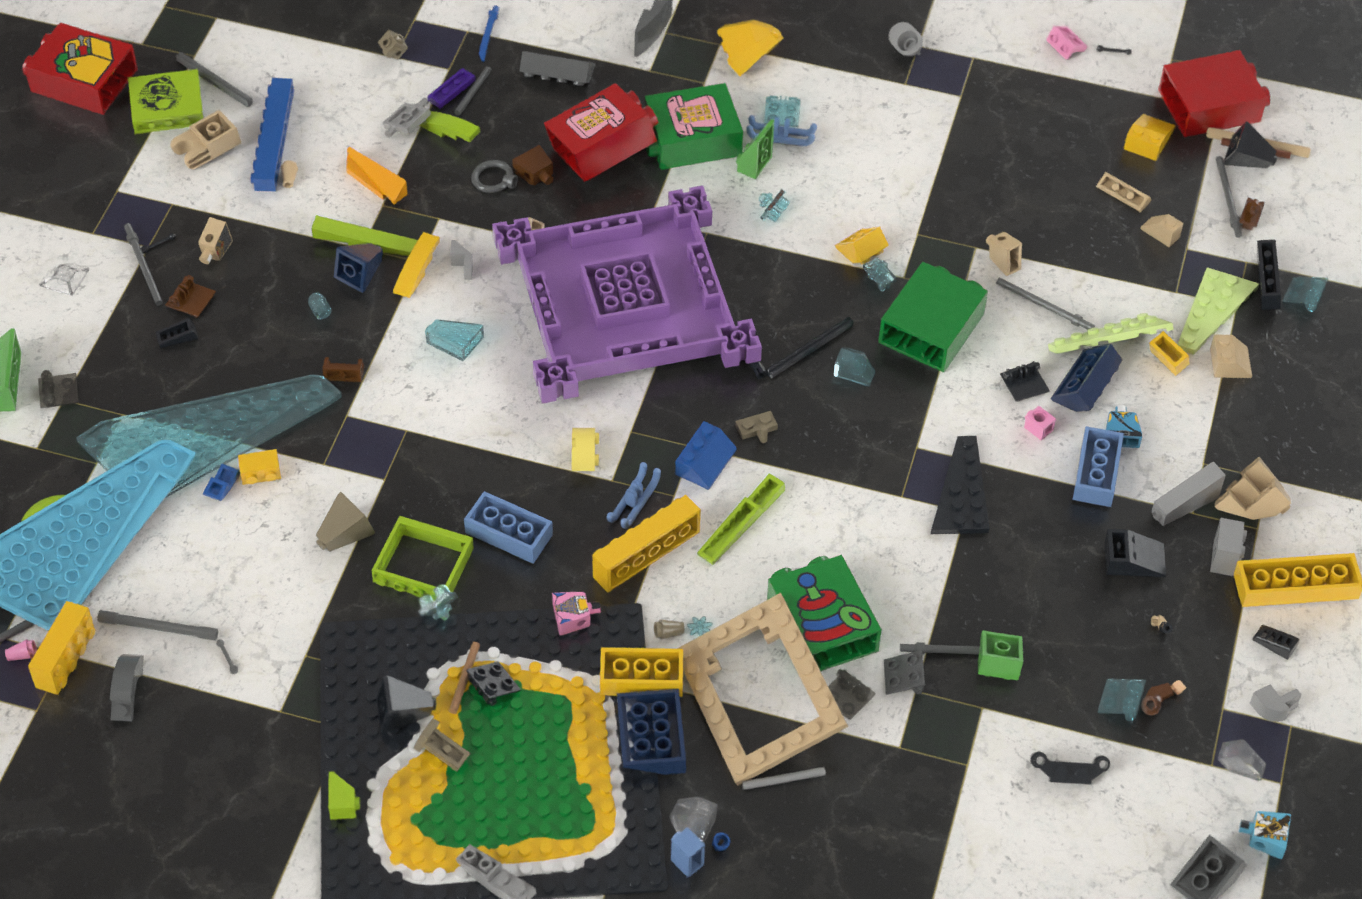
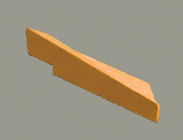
(375, 177)

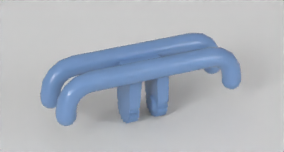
(781, 133)
(635, 497)

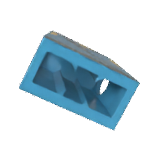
(1125, 423)

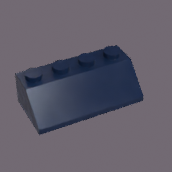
(1087, 378)

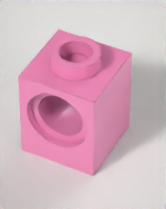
(1039, 422)

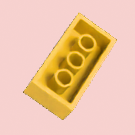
(62, 648)
(640, 670)

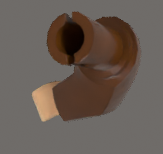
(1152, 701)

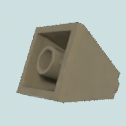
(343, 525)

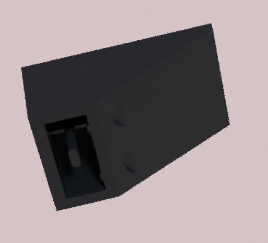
(1133, 554)

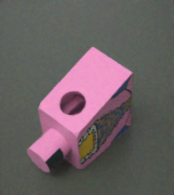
(573, 611)

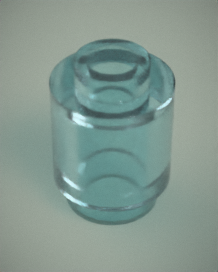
(319, 305)

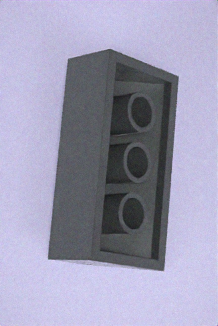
(556, 67)

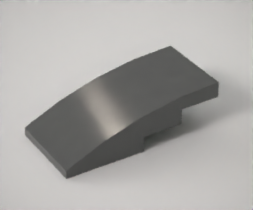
(651, 25)

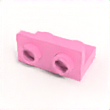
(1065, 41)

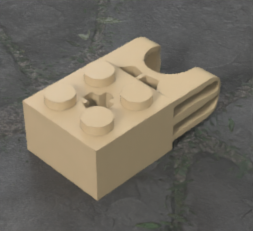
(206, 140)

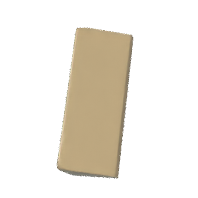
(1123, 192)

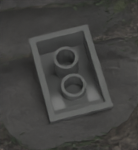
(1209, 871)

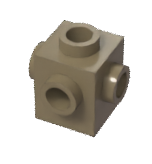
(393, 45)

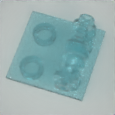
(783, 109)
(1305, 290)
(1122, 697)

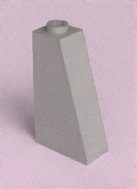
(1189, 495)

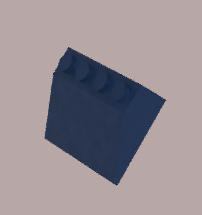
(652, 731)

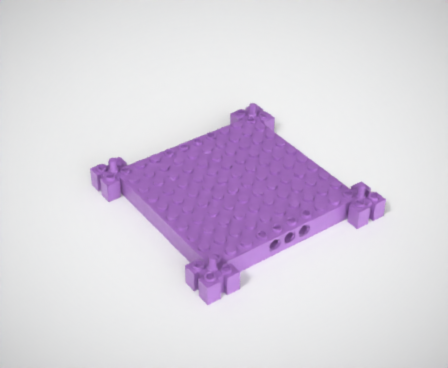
(624, 293)

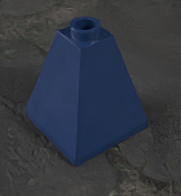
(357, 264)

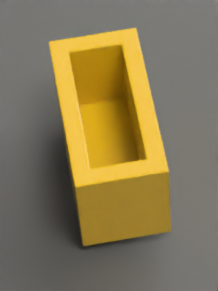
(1169, 353)
(259, 467)

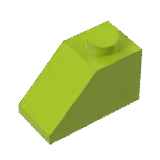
(342, 798)

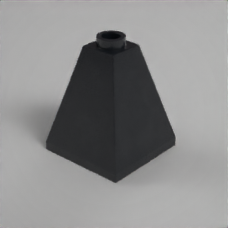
(1249, 149)
(401, 704)

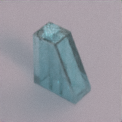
(454, 337)

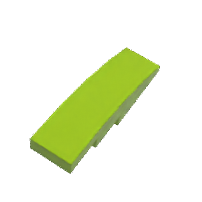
(454, 127)

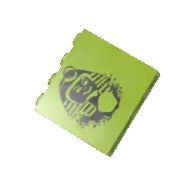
(165, 101)

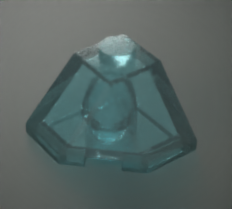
(854, 366)

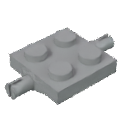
(407, 118)

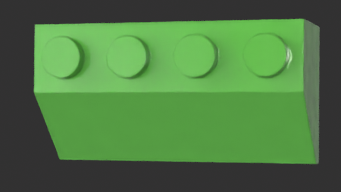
(9, 370)

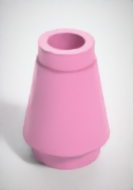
(22, 650)

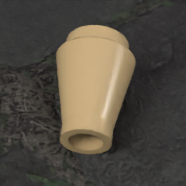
(288, 170)

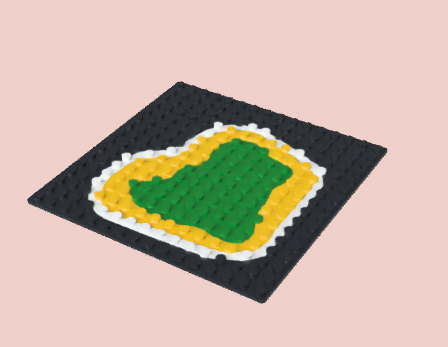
(540, 774)

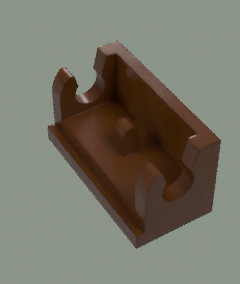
(343, 371)

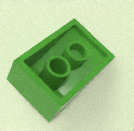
(757, 152)

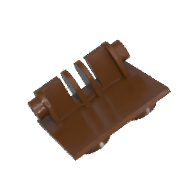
(190, 297)

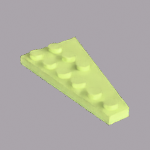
(1213, 305)
(1111, 332)

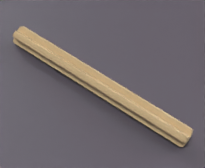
(1294, 149)

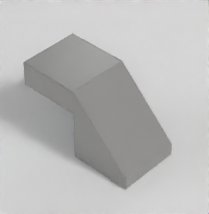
(461, 257)

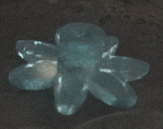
(699, 626)

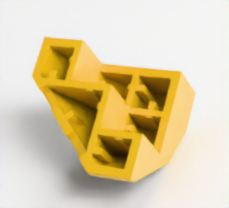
(747, 43)

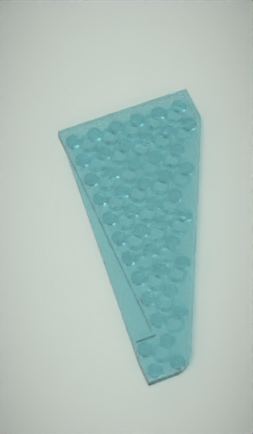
(212, 426)

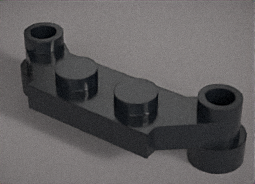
(1070, 771)

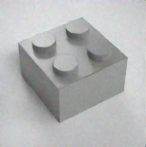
(1228, 546)

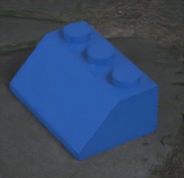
(705, 456)

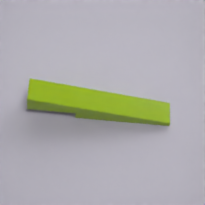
(340, 231)
(742, 518)

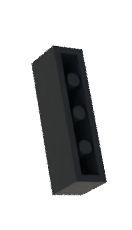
(1268, 274)

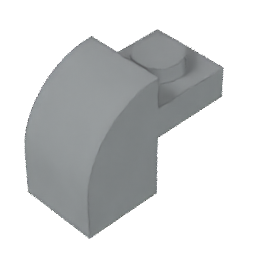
(1272, 706)

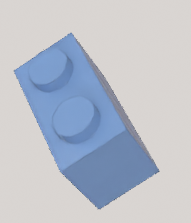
(687, 851)

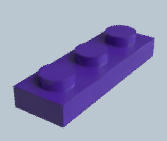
(451, 88)

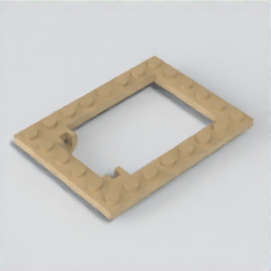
(775, 622)

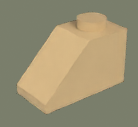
(1163, 228)

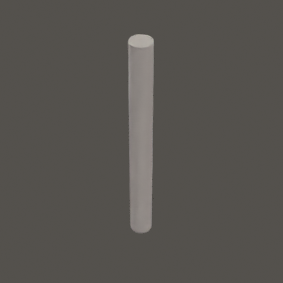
(783, 778)

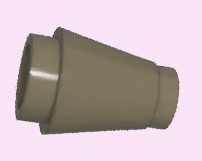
(666, 628)

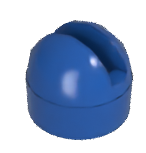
(724, 845)

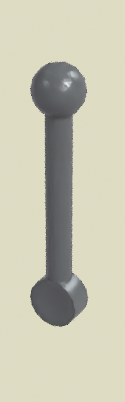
(233, 668)

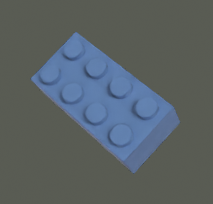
(1098, 466)
(508, 527)

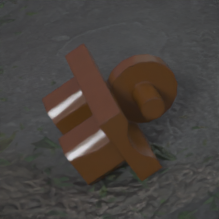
(1251, 213)

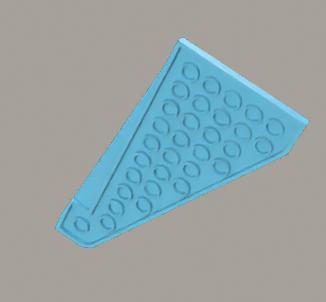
(78, 538)

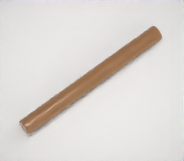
(464, 678)

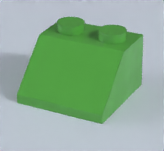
(1000, 655)

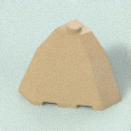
(1255, 494)

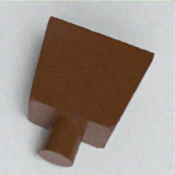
(534, 166)

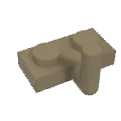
(757, 425)

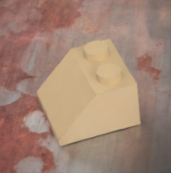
(1229, 357)

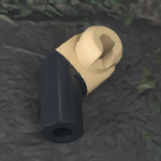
(1162, 624)

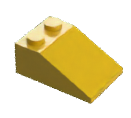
(1148, 136)

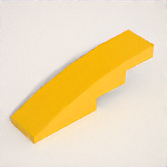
(415, 266)

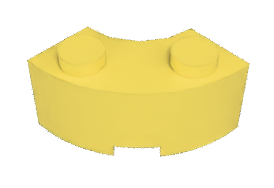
(584, 449)

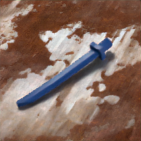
(493, 15)

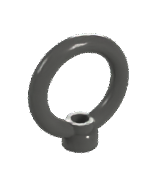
(509, 180)

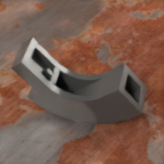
(123, 686)

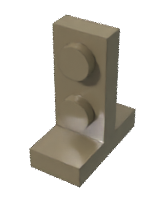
(441, 746)

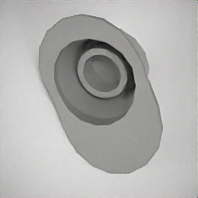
(906, 39)

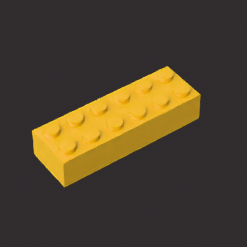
(646, 543)
(1298, 580)

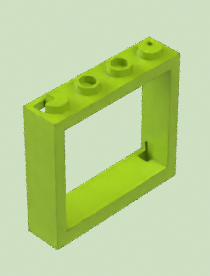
(426, 533)

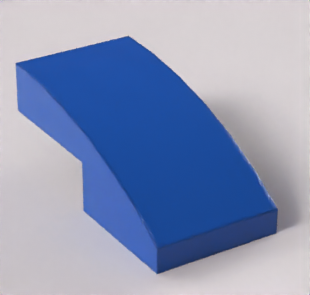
(222, 483)

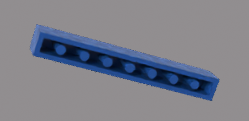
(273, 135)

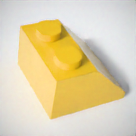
(863, 245)

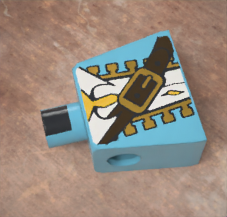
(1268, 832)

